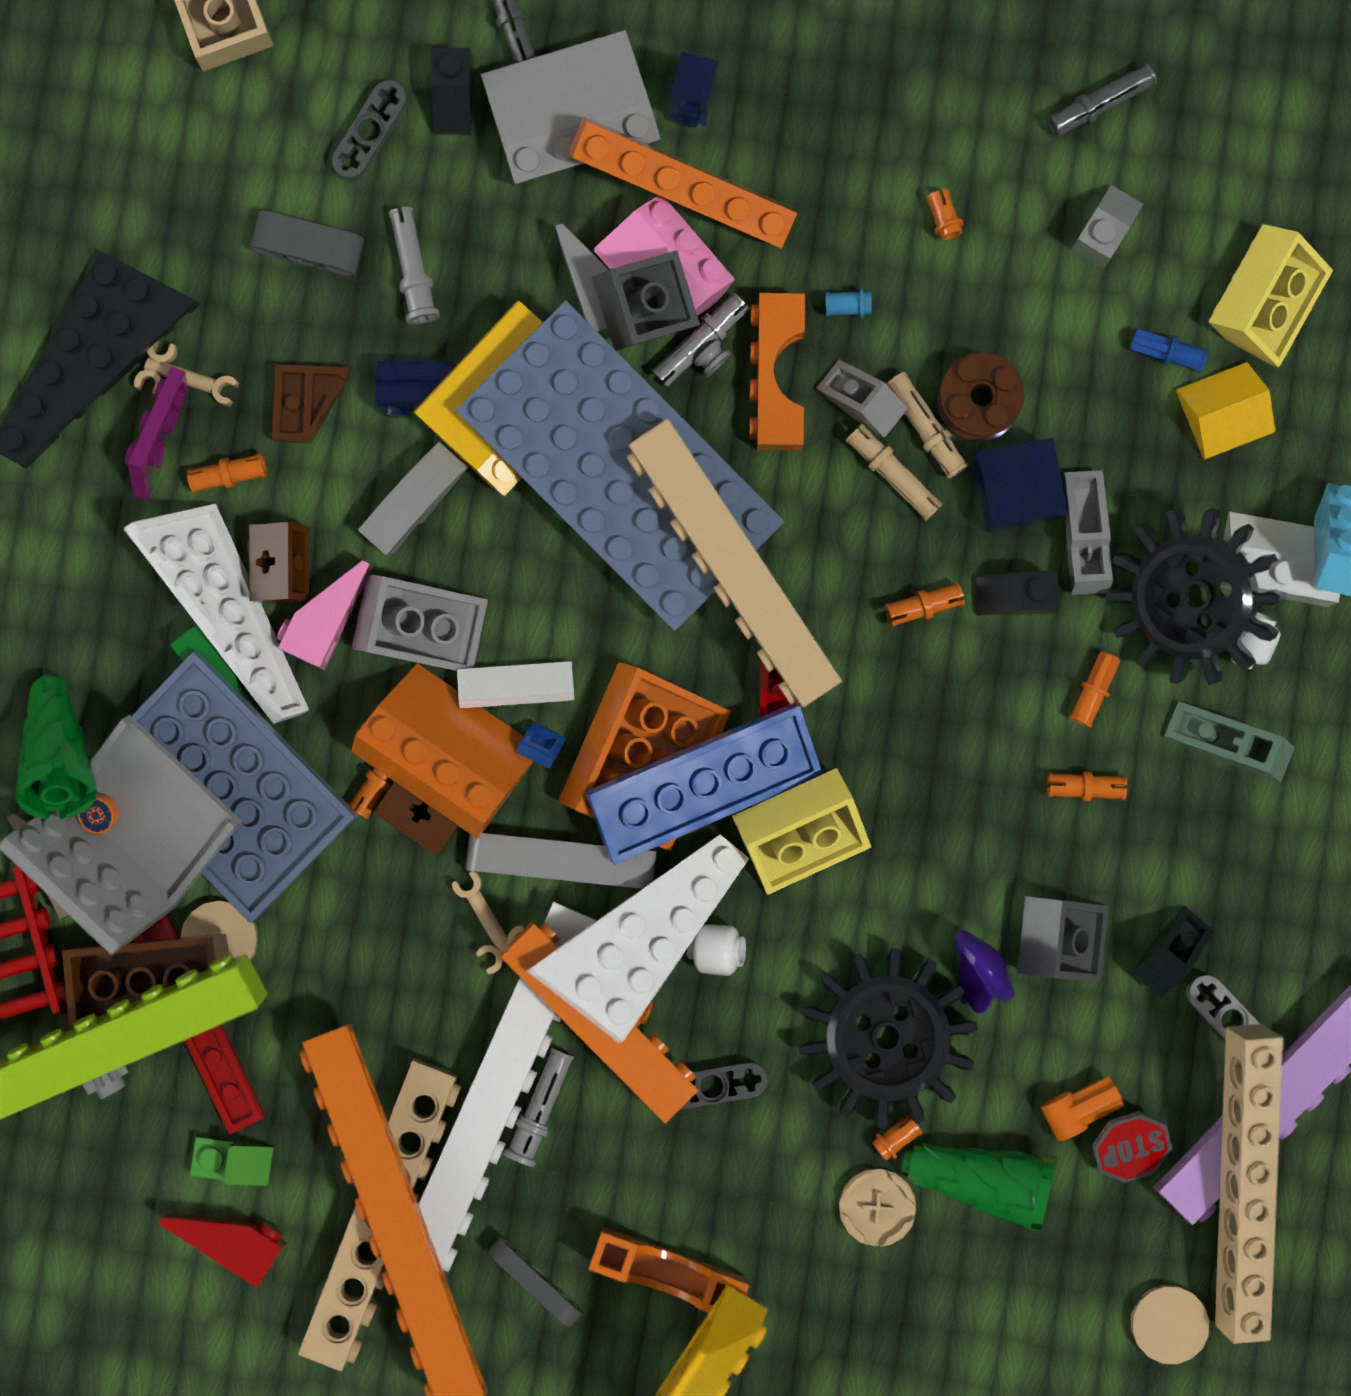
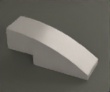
(413, 498)
(1087, 533)

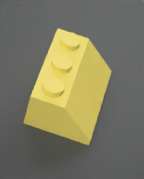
(1271, 294)
(802, 831)

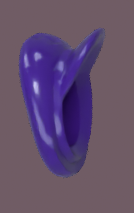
(981, 972)

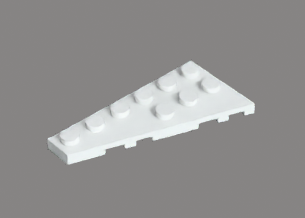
(210, 581)
(629, 952)

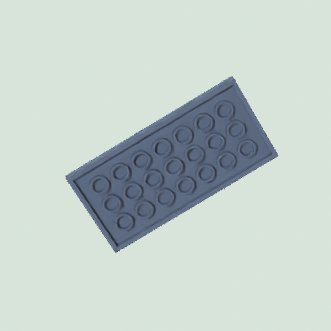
(565, 424)

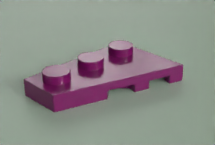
(154, 424)

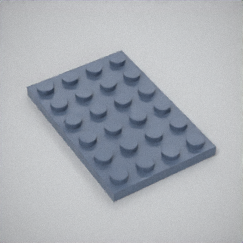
(256, 773)

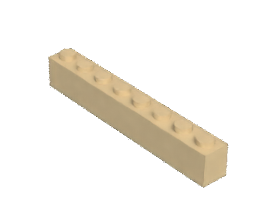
(734, 563)

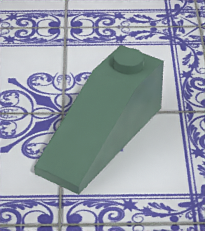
(1230, 741)

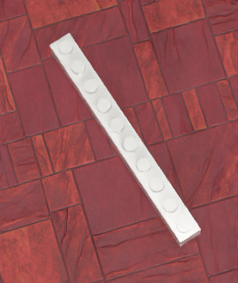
(492, 1103)

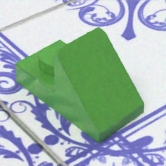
(232, 1161)

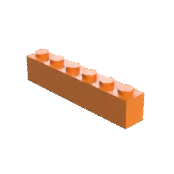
(682, 182)
(635, 1061)

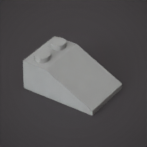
(419, 623)

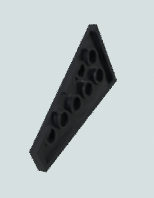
(94, 346)

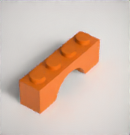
(778, 419)
(662, 1269)

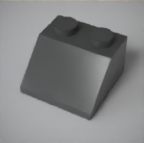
(645, 300)
(1062, 939)

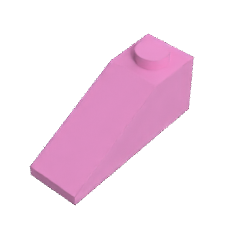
(321, 622)

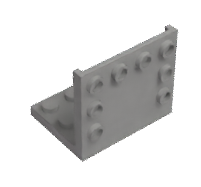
(147, 861)

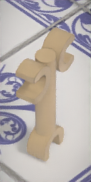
(158, 367)
(488, 921)

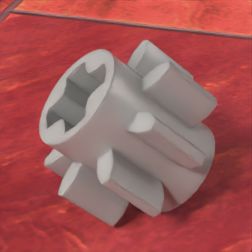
(107, 1083)

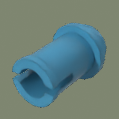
(849, 303)

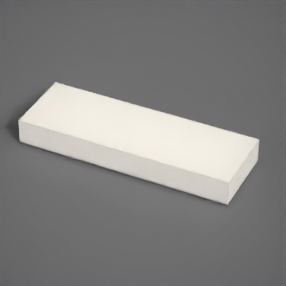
(515, 684)

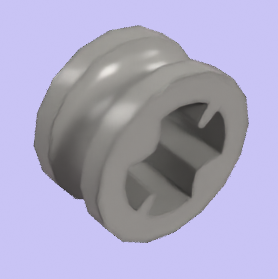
(712, 358)

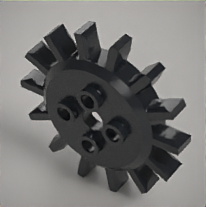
(1179, 627)
(895, 1075)

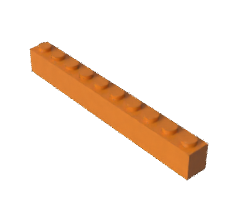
(393, 1214)

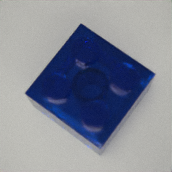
(1020, 485)

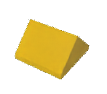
(1227, 410)

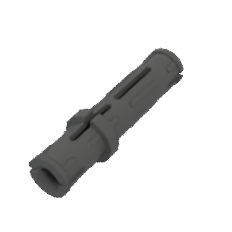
(513, 38)
(1088, 107)

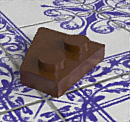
(304, 400)

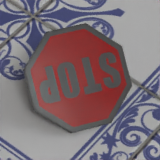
(1132, 1147)

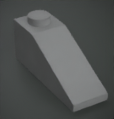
(582, 267)

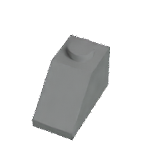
(1107, 227)
(862, 397)

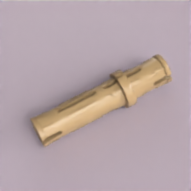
(931, 432)
(893, 472)

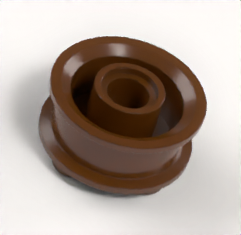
(983, 373)

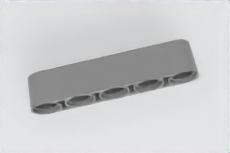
(557, 861)

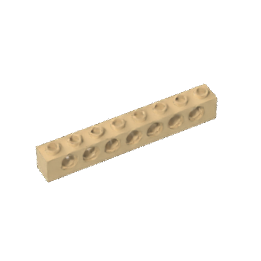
(1248, 1183)
(321, 1341)

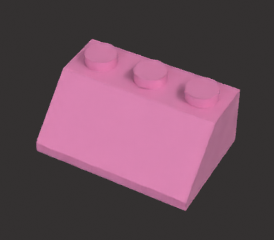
(659, 230)

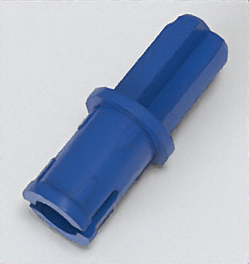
(1169, 350)

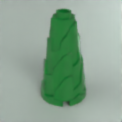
(53, 759)
(993, 1181)

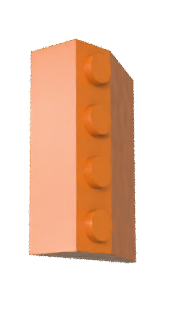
(636, 726)
(443, 753)

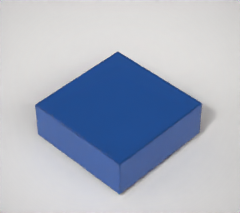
(540, 745)

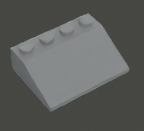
(545, 98)

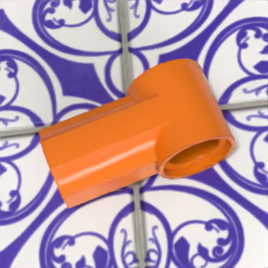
(1072, 1112)

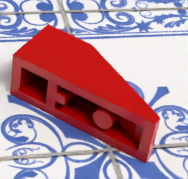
(235, 1244)

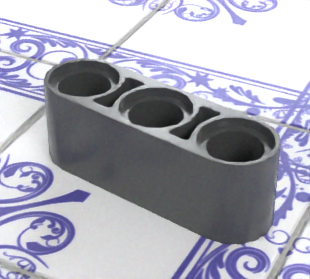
(306, 243)

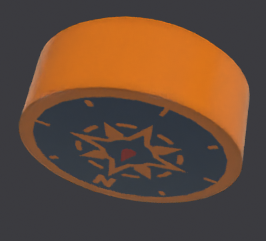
(100, 816)

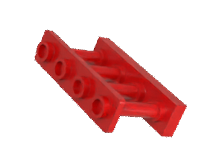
(46, 955)

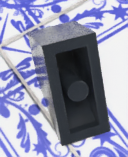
(452, 90)
(1017, 593)
(1173, 952)

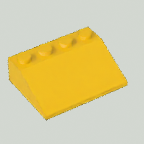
(440, 407)
(717, 1347)

